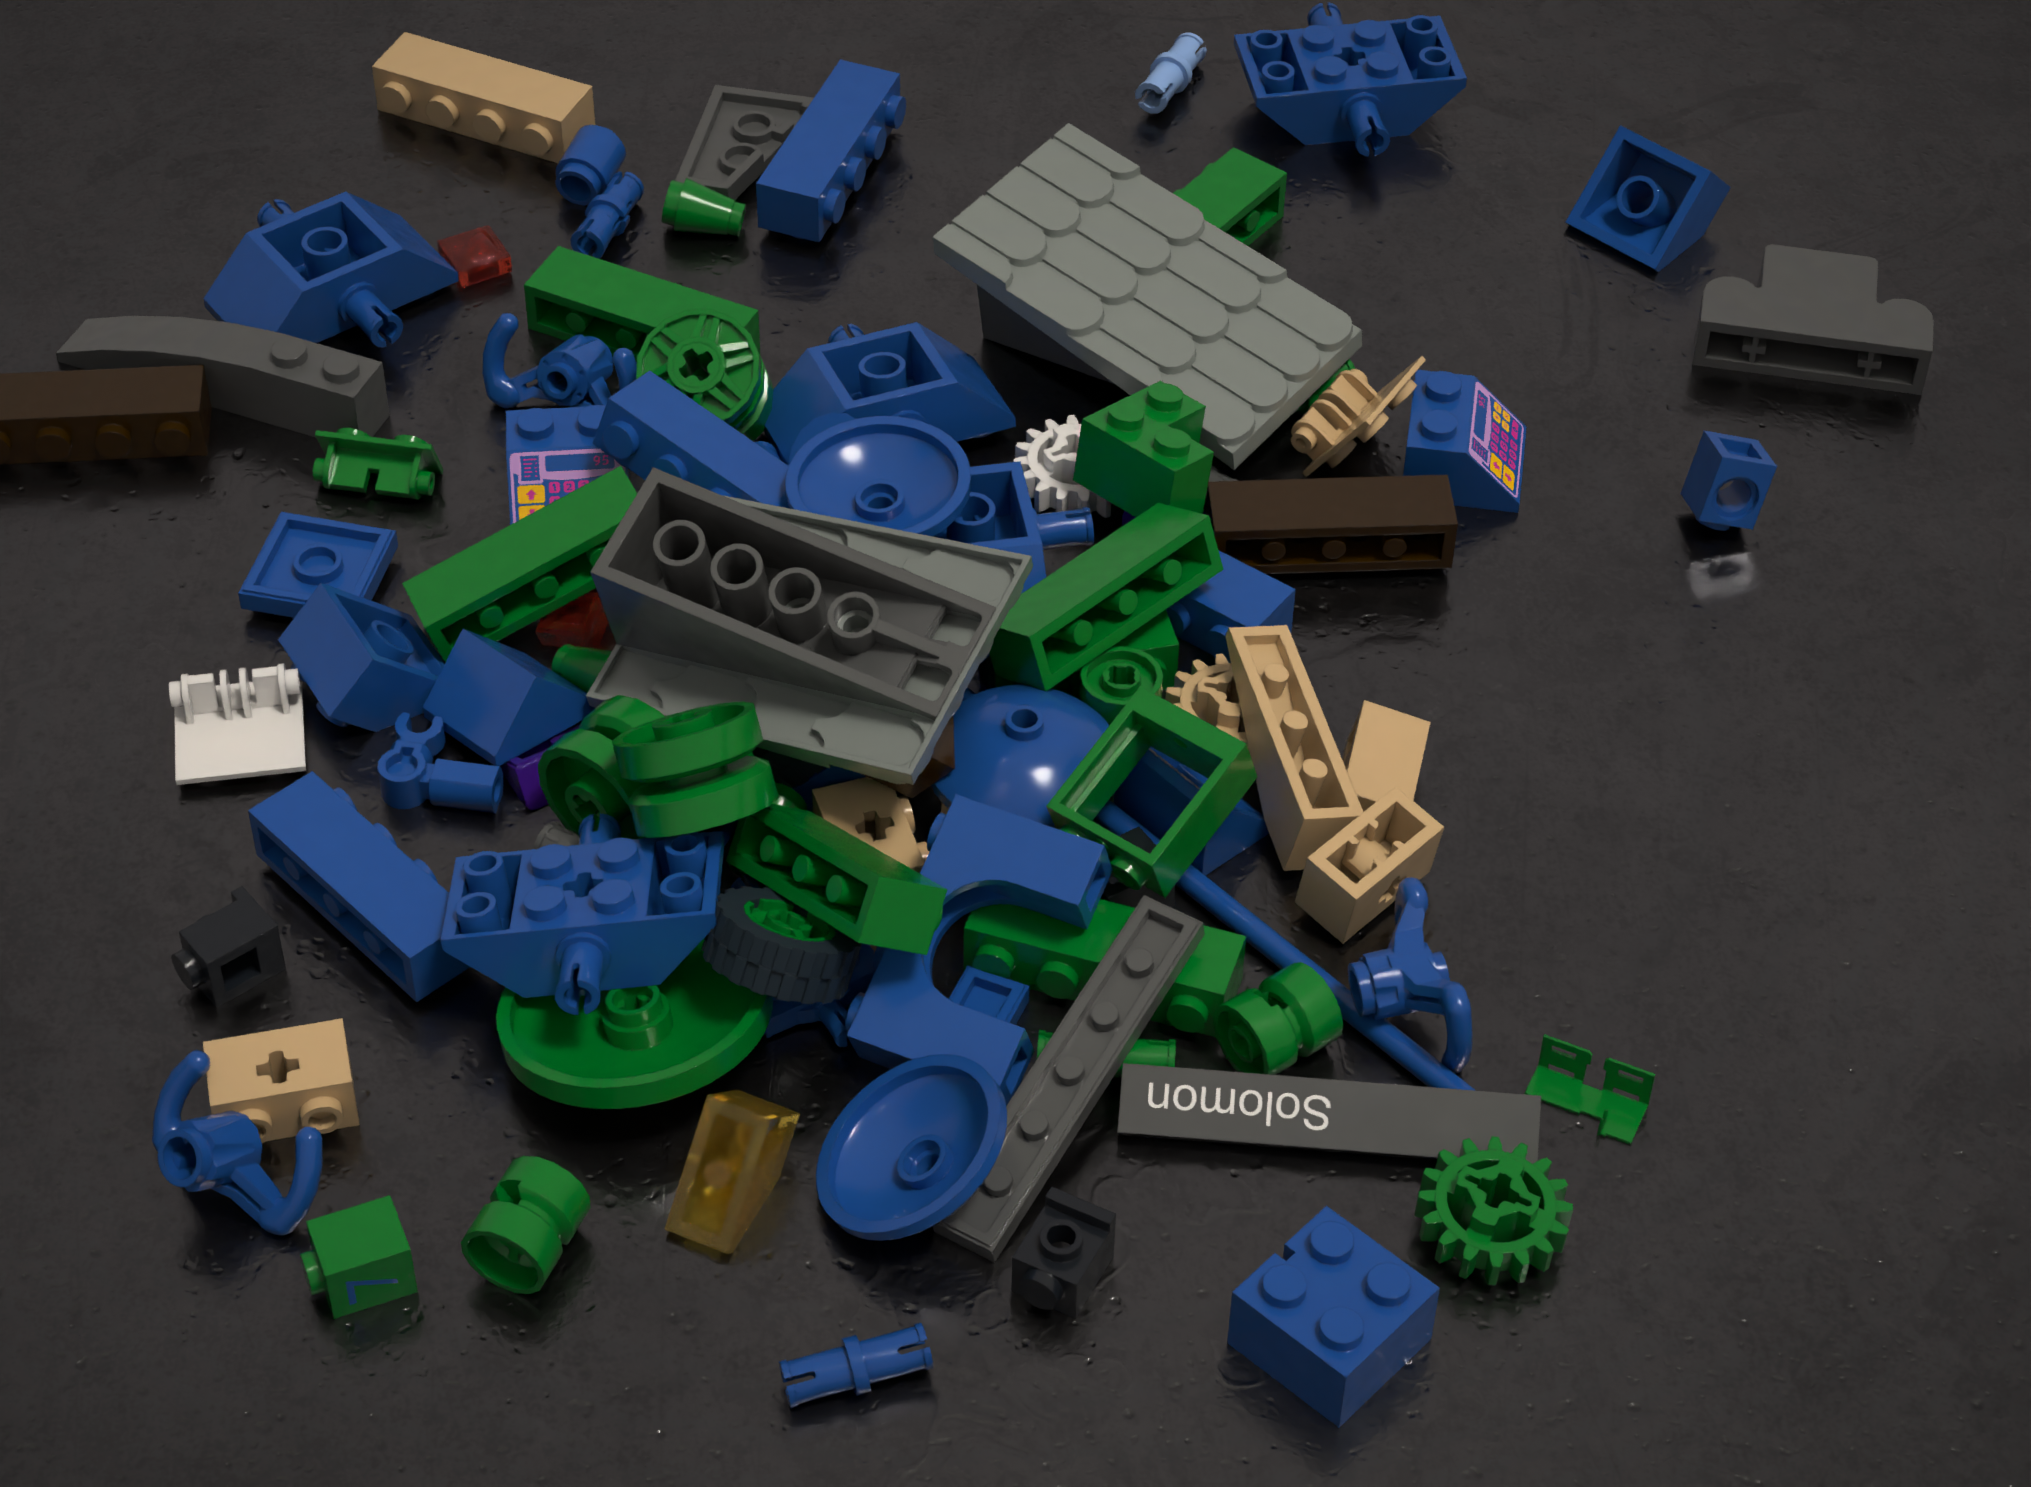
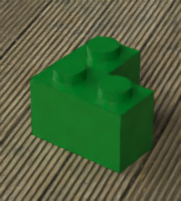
(1146, 451)

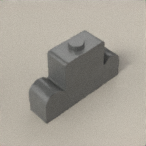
(1815, 323)

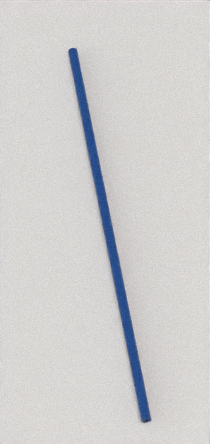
(1283, 953)

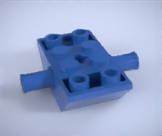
(1351, 78)
(327, 271)
(887, 374)
(1003, 519)
(584, 912)

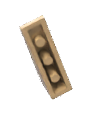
(1296, 760)

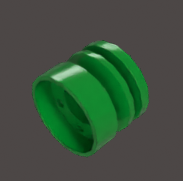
(707, 339)

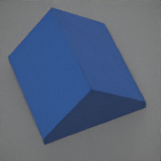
(501, 699)
(1162, 789)

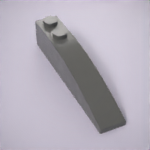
(245, 369)

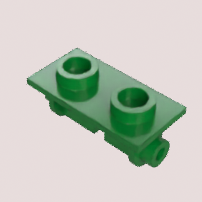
(402, 464)

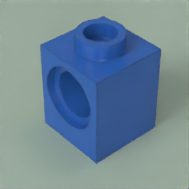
(1722, 460)

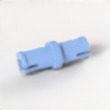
(1170, 73)

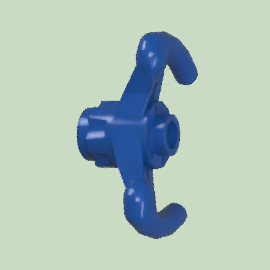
(567, 375)
(1413, 978)
(226, 1152)

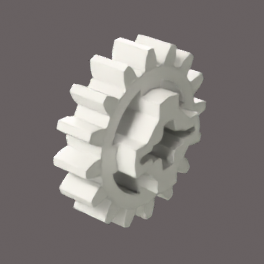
(1049, 469)

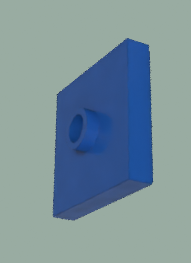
(315, 551)

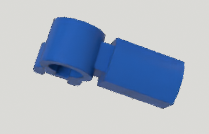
(410, 776)

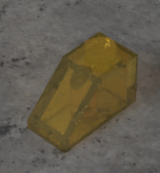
(730, 1168)

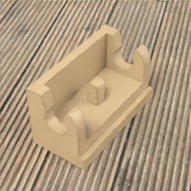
(1384, 752)

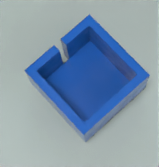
(1332, 1316)

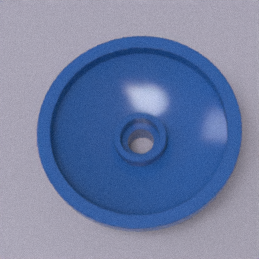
(882, 475)
(1018, 748)
(911, 1147)

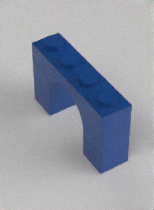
(981, 861)

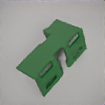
(1617, 1113)

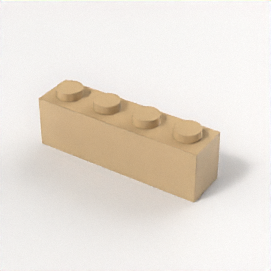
(481, 96)

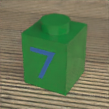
(359, 1257)

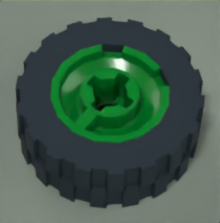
(779, 948)

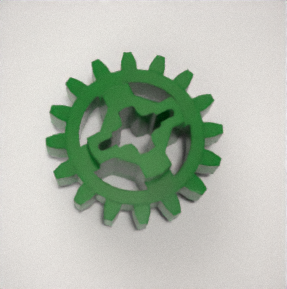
(1493, 1210)

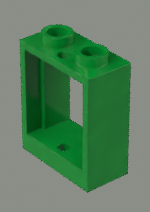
(1183, 737)

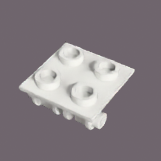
(238, 726)

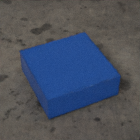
(991, 995)

